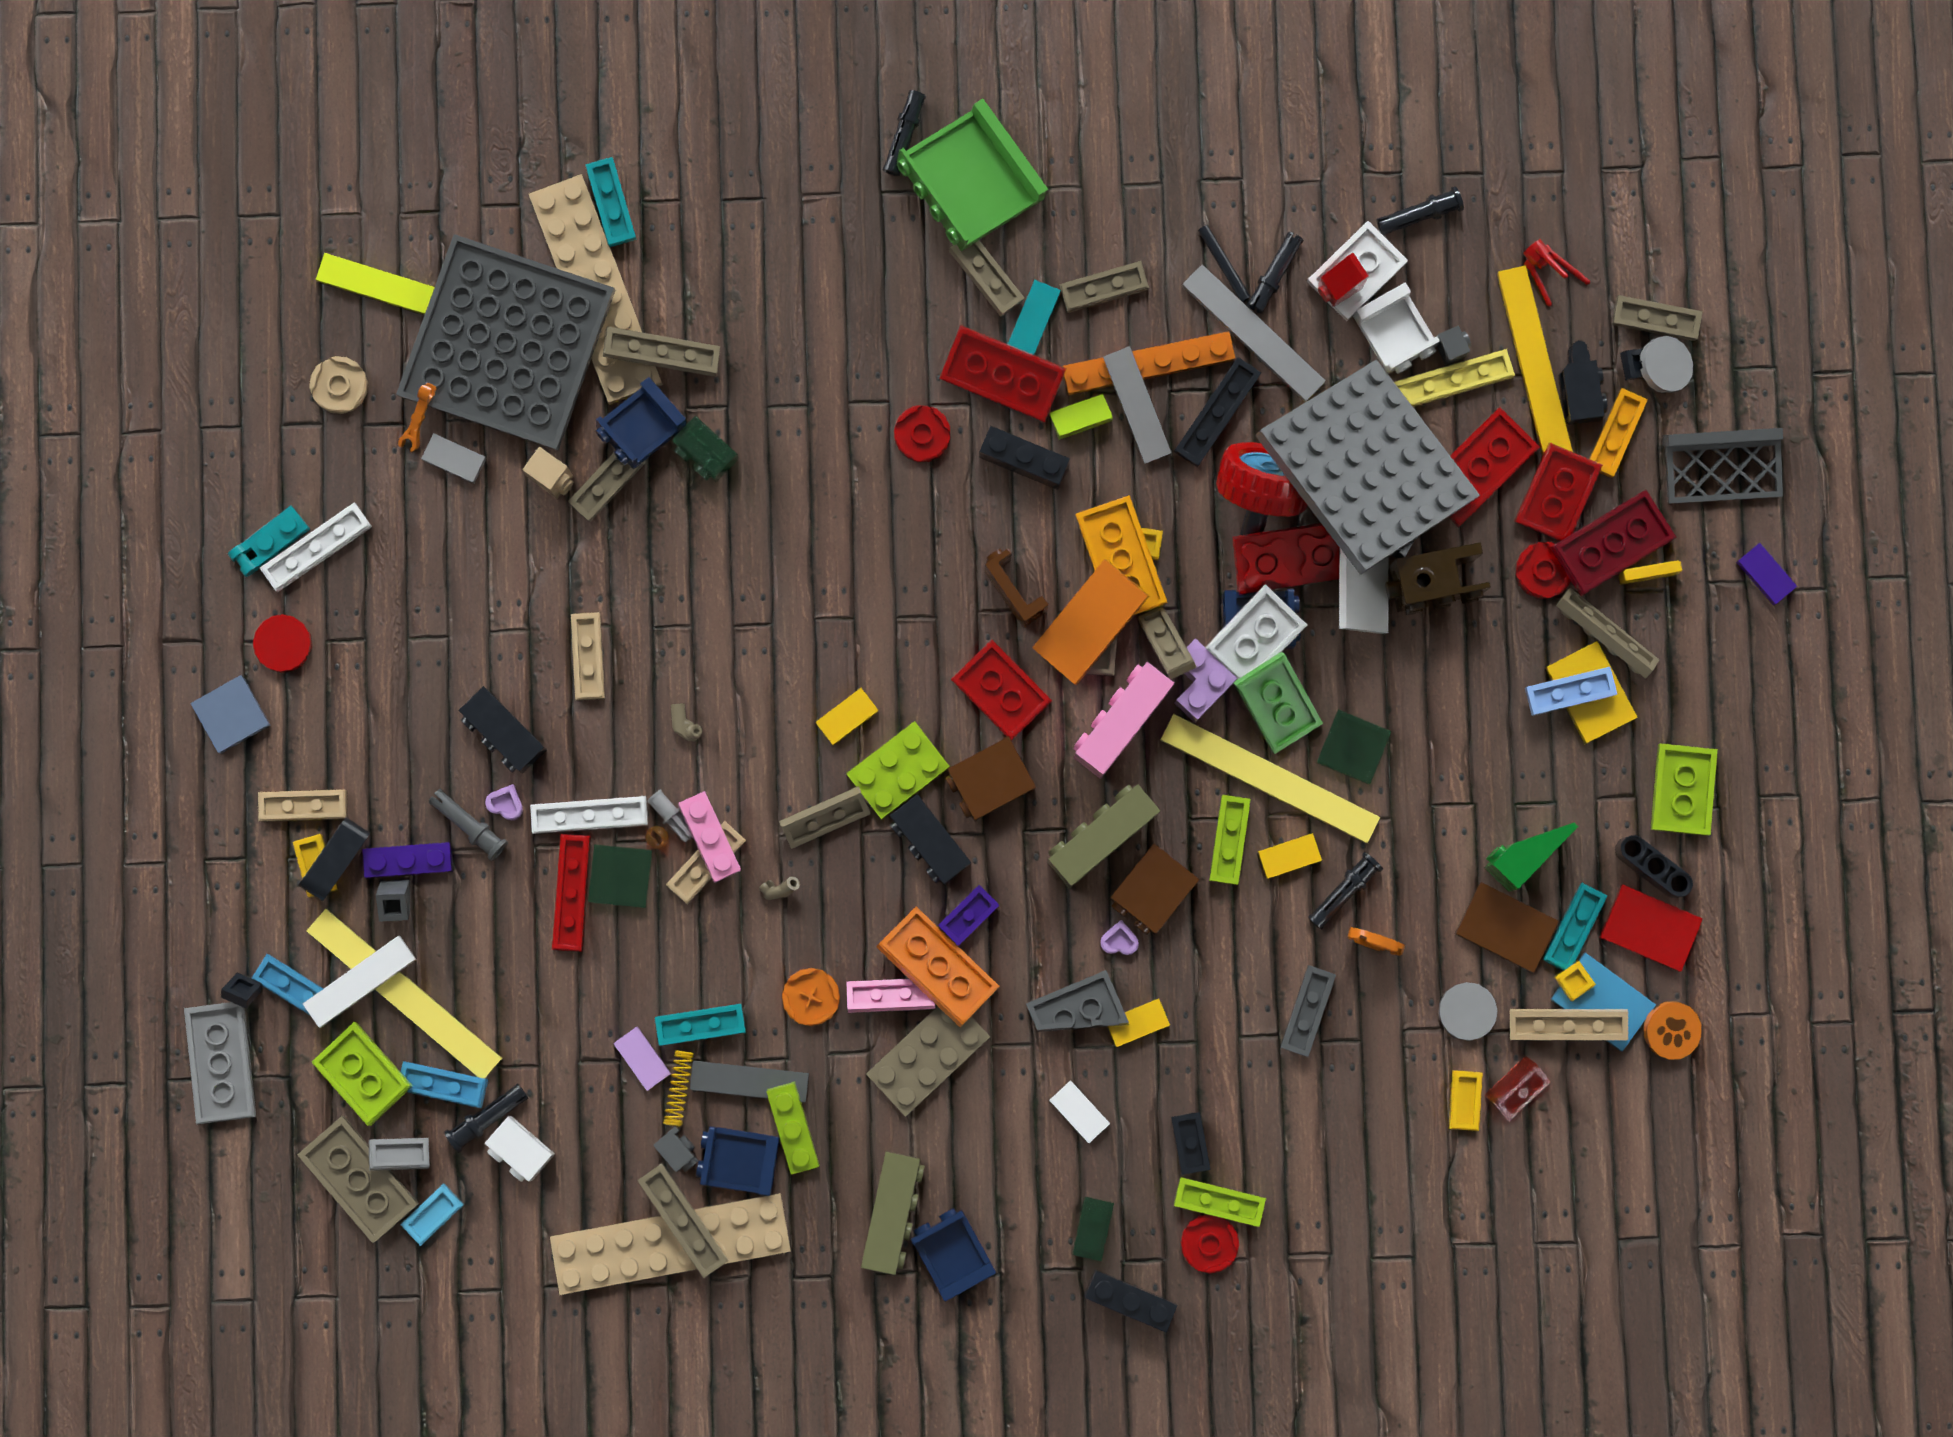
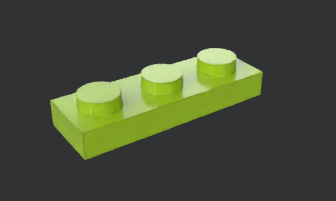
(1229, 839)
(793, 1128)
(1219, 1201)

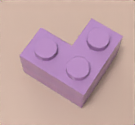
(1209, 682)

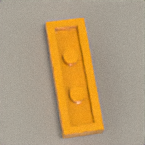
(1618, 431)

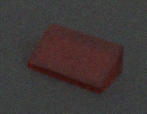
(1517, 1088)

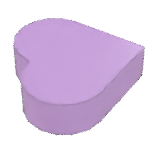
(505, 802)
(1119, 939)

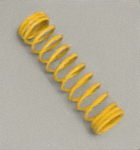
(668, 1119)

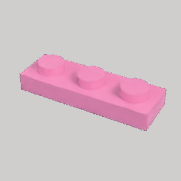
(709, 837)
(886, 996)

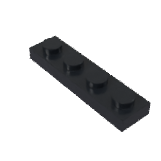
(1217, 412)

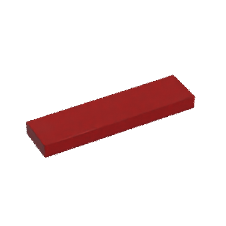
(571, 893)

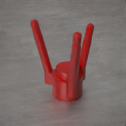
(1540, 255)

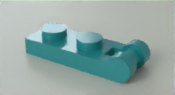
(269, 540)

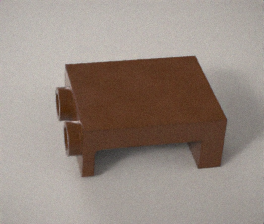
(1024, 613)
(990, 779)
(1153, 890)

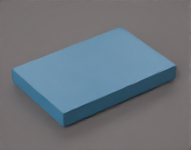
(1608, 993)

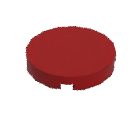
(922, 433)
(1540, 572)
(282, 643)
(1209, 1243)

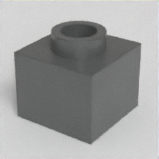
(1453, 345)

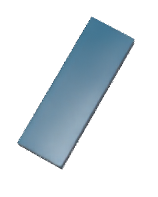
(285, 982)
(445, 1084)

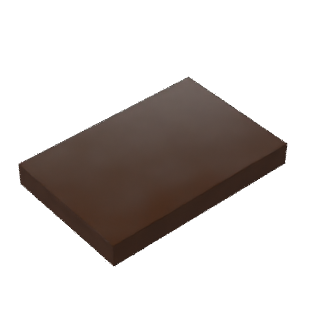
(1506, 927)

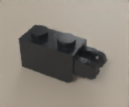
(1581, 387)

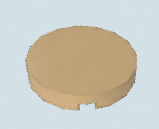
(338, 385)

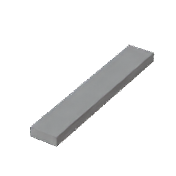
(1253, 333)

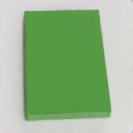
(1278, 702)

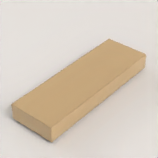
(587, 656)
(302, 805)
(694, 873)

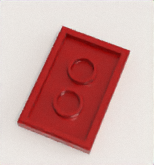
(1558, 492)
(1001, 690)
(1651, 928)

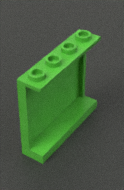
(972, 176)

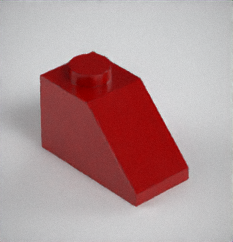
(1342, 280)

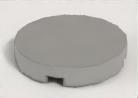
(1666, 364)
(1467, 1011)

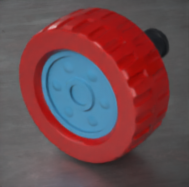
(1256, 484)

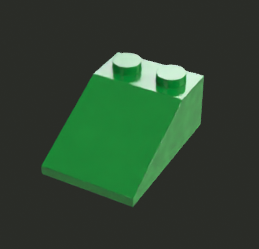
(1518, 861)

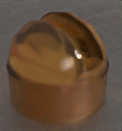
(652, 842)

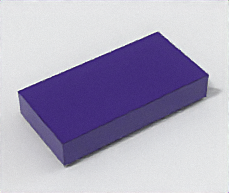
(1766, 574)

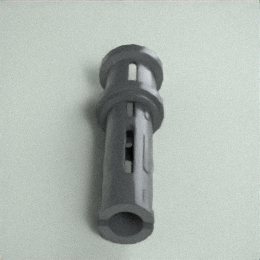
(478, 833)

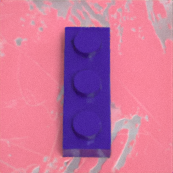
(407, 860)

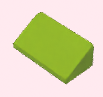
(1081, 416)

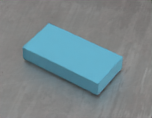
(432, 1214)

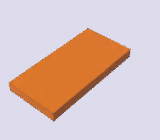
(1090, 622)
(938, 966)

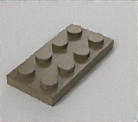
(925, 1059)
(370, 1198)

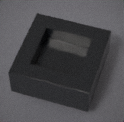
(1632, 364)
(241, 990)

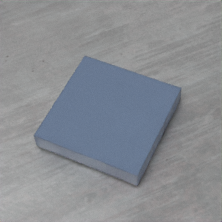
(230, 714)

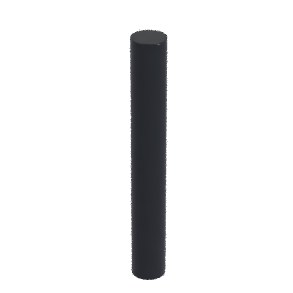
(1224, 263)

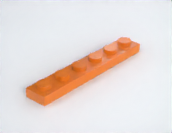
(1154, 362)

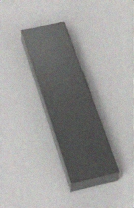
(744, 1079)

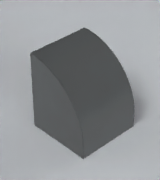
(393, 900)

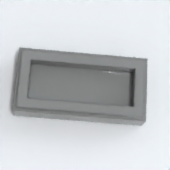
(453, 458)
(398, 1154)

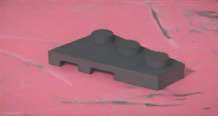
(1079, 1006)

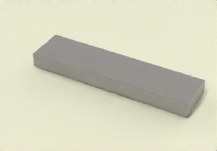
(1137, 404)

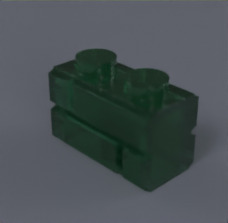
(705, 449)
(1092, 1228)

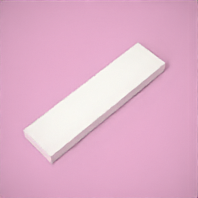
(315, 547)
(589, 815)
(359, 981)

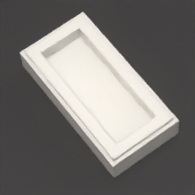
(1079, 1111)

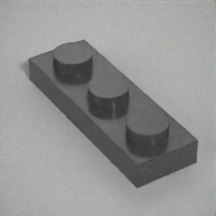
(1307, 1011)

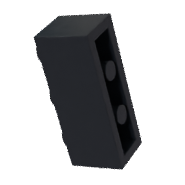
(1024, 457)
(501, 731)
(929, 840)
(1130, 1300)

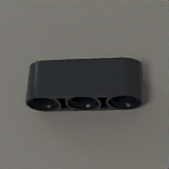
(334, 859)
(1667, 871)

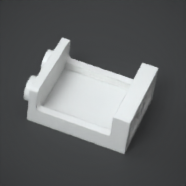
(1396, 330)

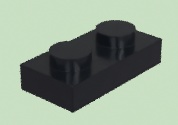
(1190, 1143)

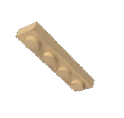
(1568, 1024)

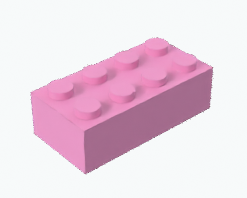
(1123, 720)

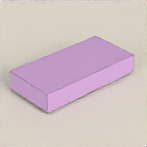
(642, 1058)

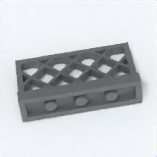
(1721, 440)

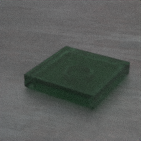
(1353, 747)
(620, 876)

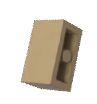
(549, 473)

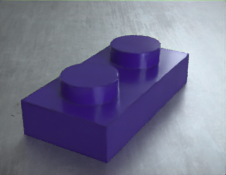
(968, 915)

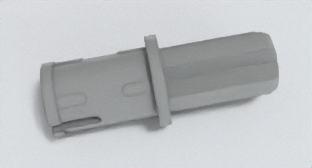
(670, 815)

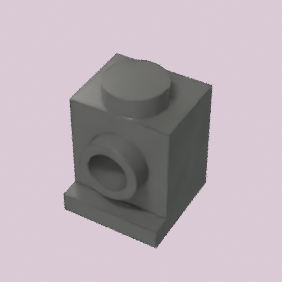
(676, 1150)

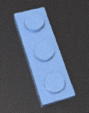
(1571, 691)

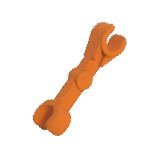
(425, 395)

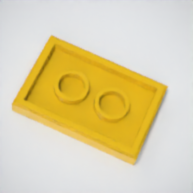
(1597, 716)

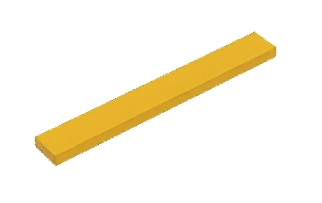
(1533, 358)

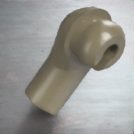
(683, 726)
(783, 890)

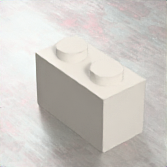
(518, 1149)

